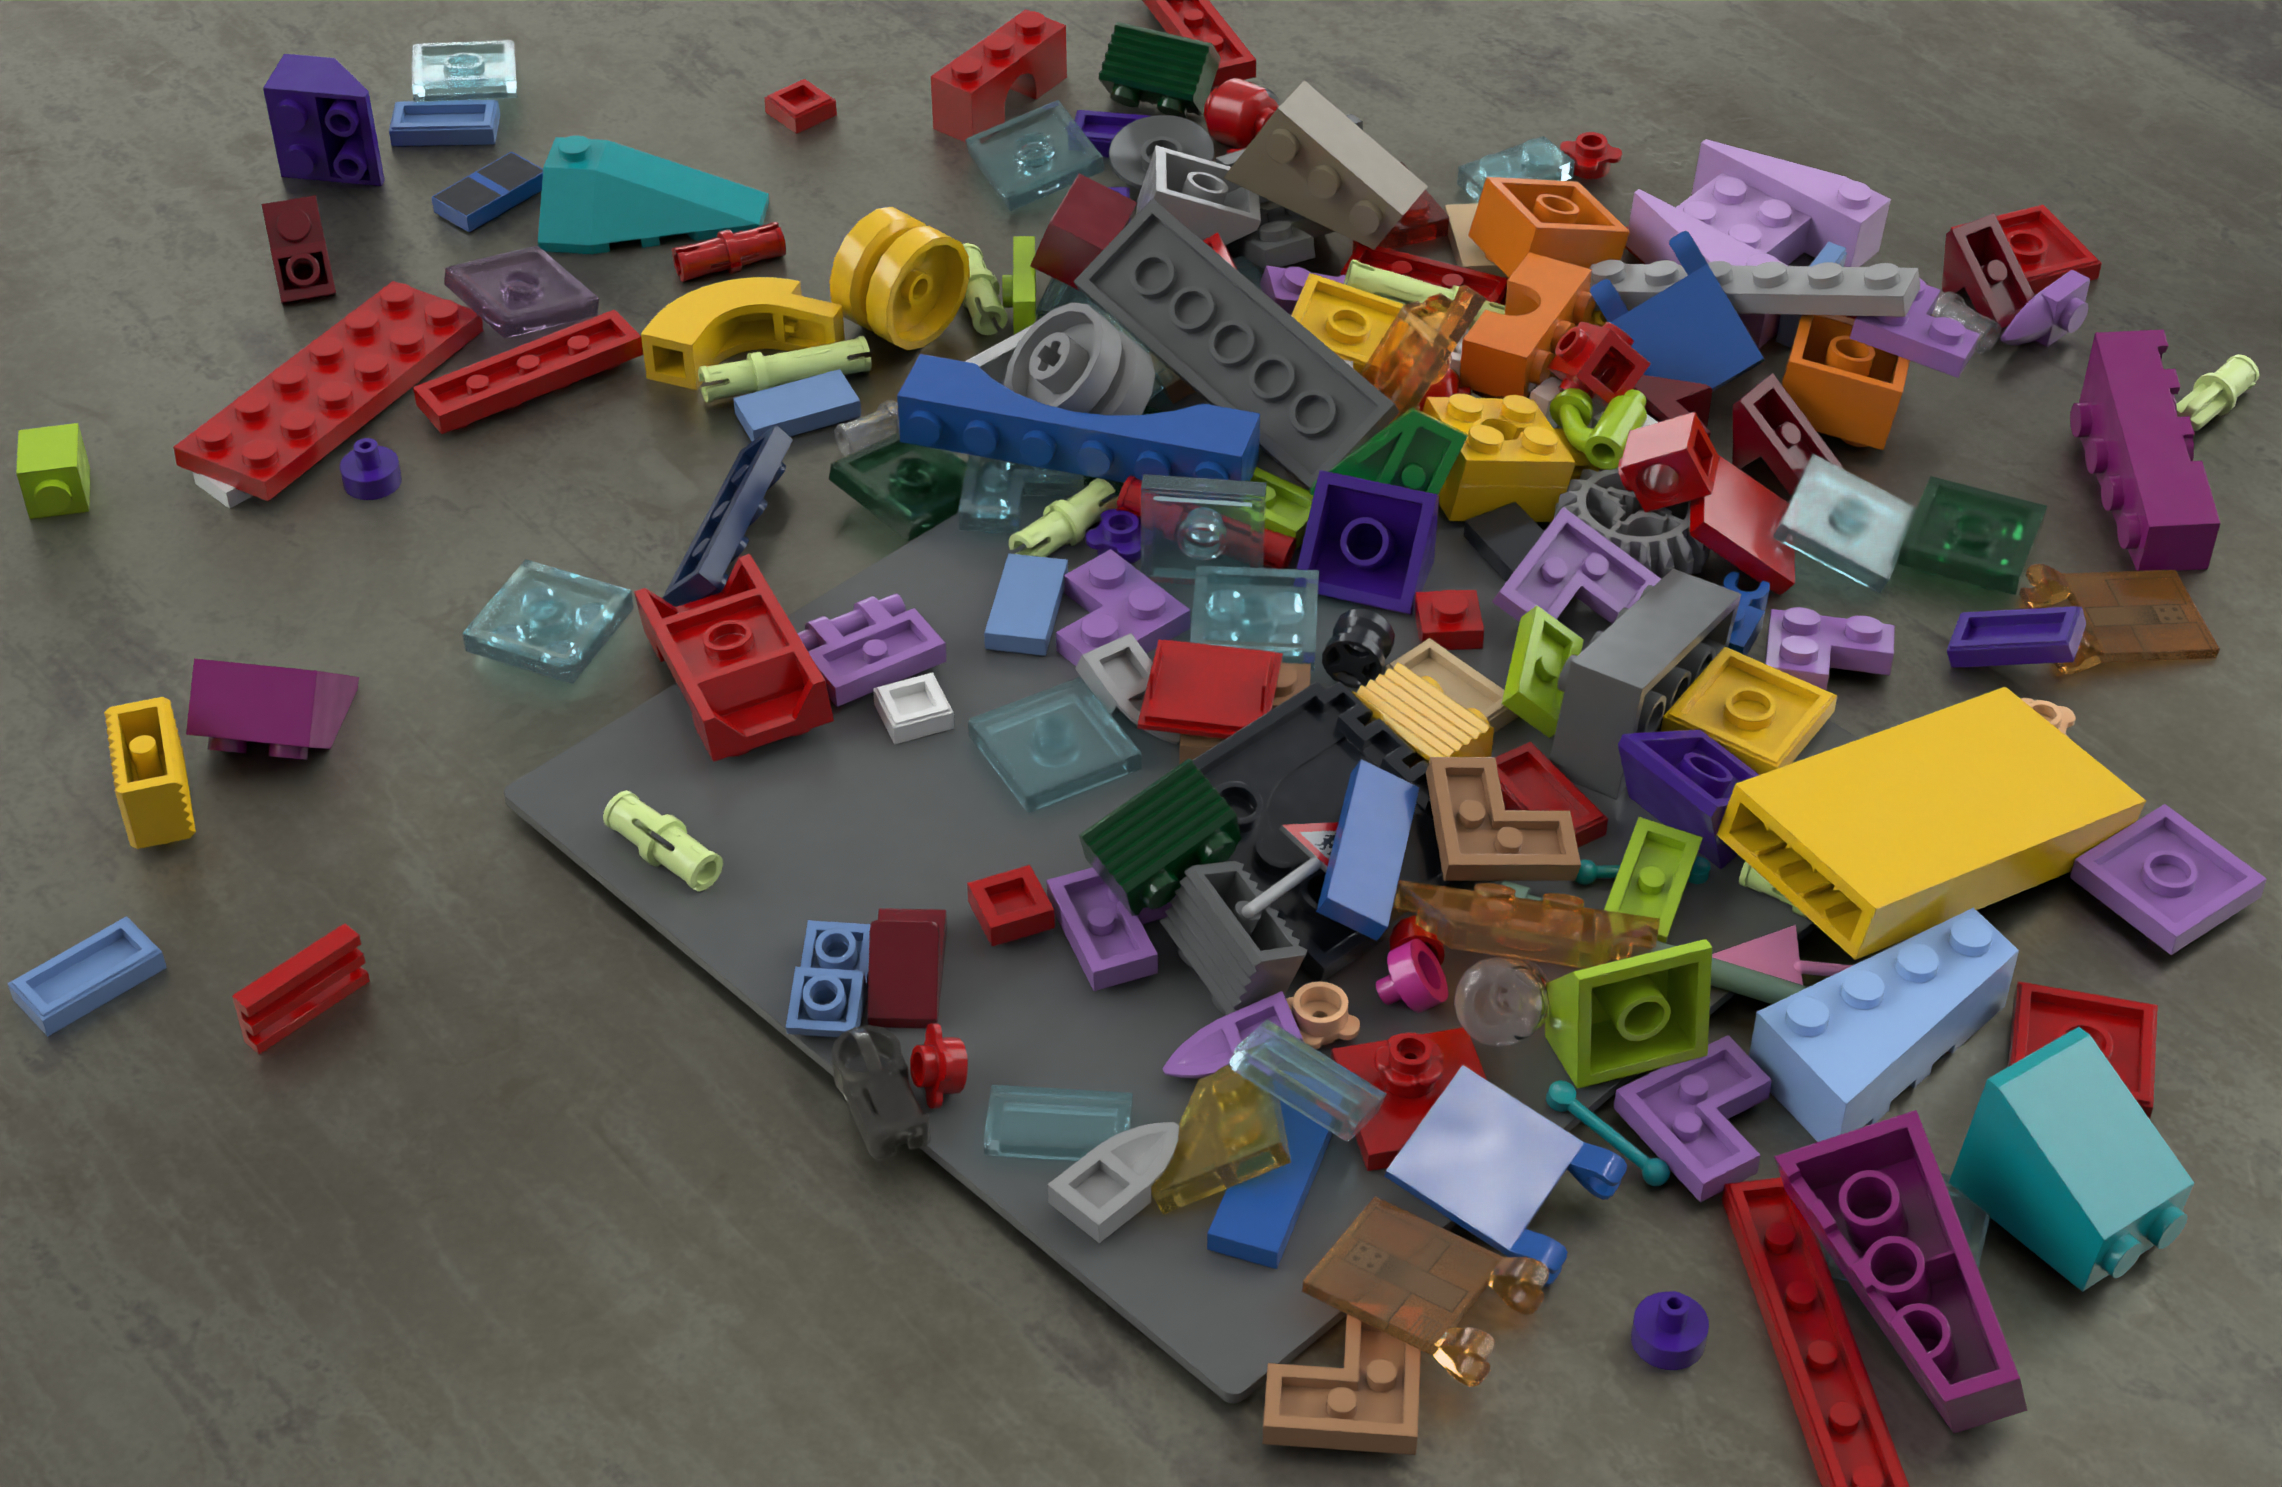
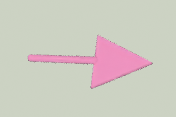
(1777, 956)

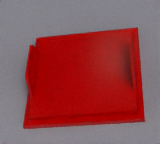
(1208, 688)

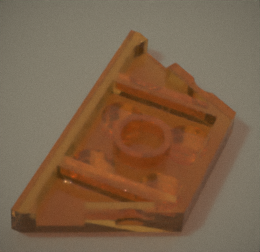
(1420, 346)
(1527, 929)

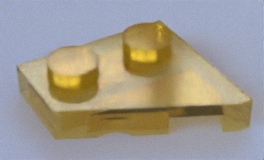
(1223, 1139)

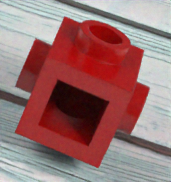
(1598, 361)

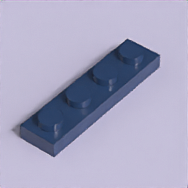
(732, 511)

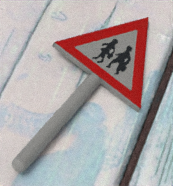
(1317, 843)

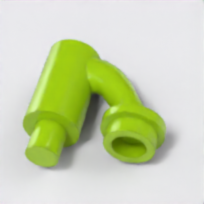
(1607, 440)

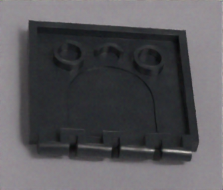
(1297, 771)

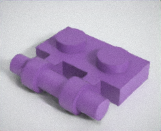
(871, 647)

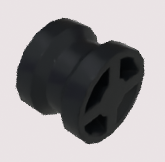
(1358, 647)

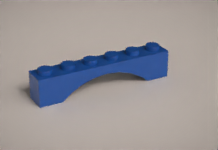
(968, 412)

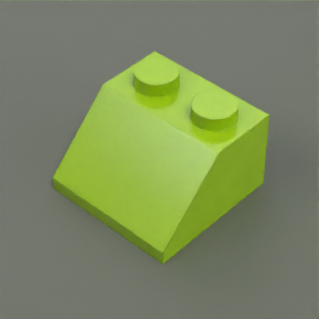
(1631, 1014)

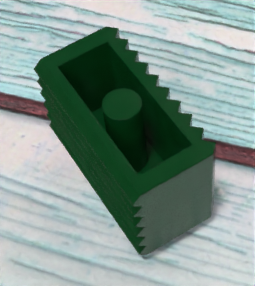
(1159, 70)
(1159, 836)

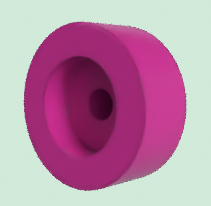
(1413, 977)

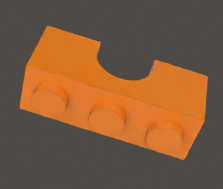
(1514, 349)

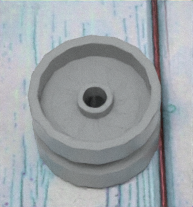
(1081, 364)

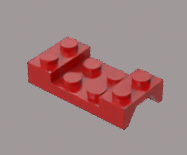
(738, 664)

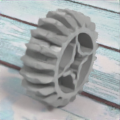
(1652, 538)

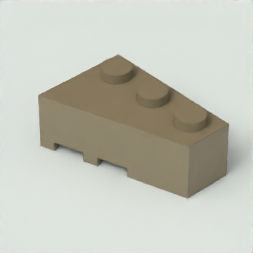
(1326, 169)

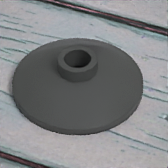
(1135, 144)

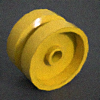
(899, 278)

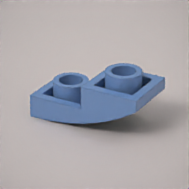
(832, 980)

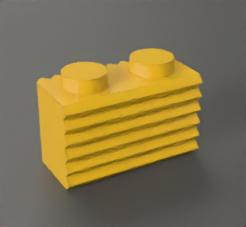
(1426, 716)
(149, 772)

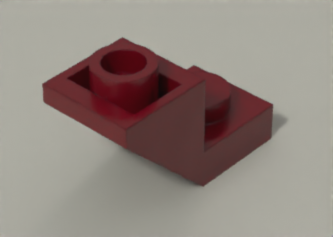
(298, 249)

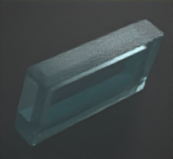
(1307, 1080)
(1053, 1121)

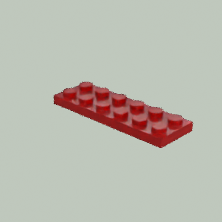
(328, 390)

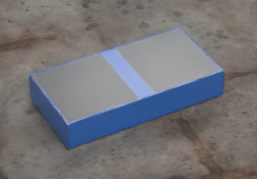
(489, 192)

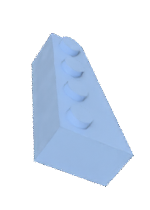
(1882, 1023)

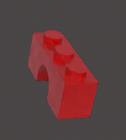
(1019, 56)

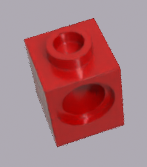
(1669, 462)

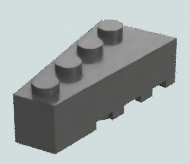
(1637, 674)

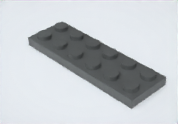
(1234, 343)

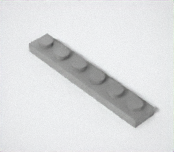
(1777, 287)

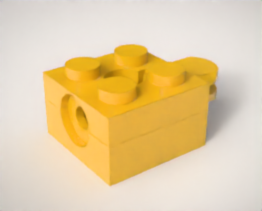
(1506, 457)

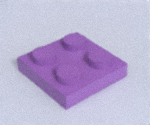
(2168, 879)

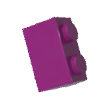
(267, 705)

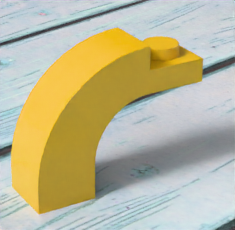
(734, 319)

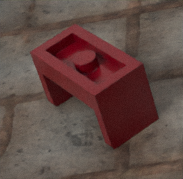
(1081, 229)

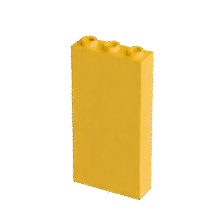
(1926, 820)

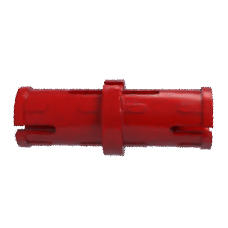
(729, 251)

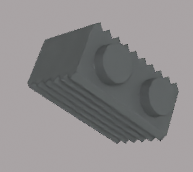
(1232, 954)

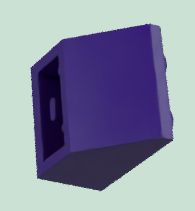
(322, 122)

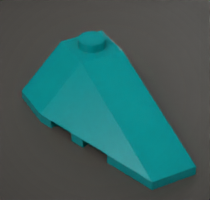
(614, 193)

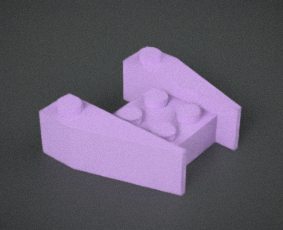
(1759, 212)

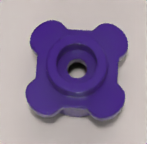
(1117, 532)

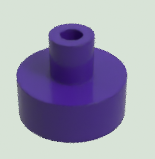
(370, 471)
(1669, 1330)

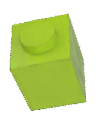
(53, 470)

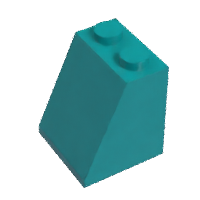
(2072, 1163)

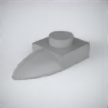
(1119, 679)
(1114, 1178)

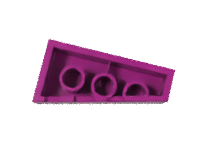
(2145, 453)
(1902, 1249)

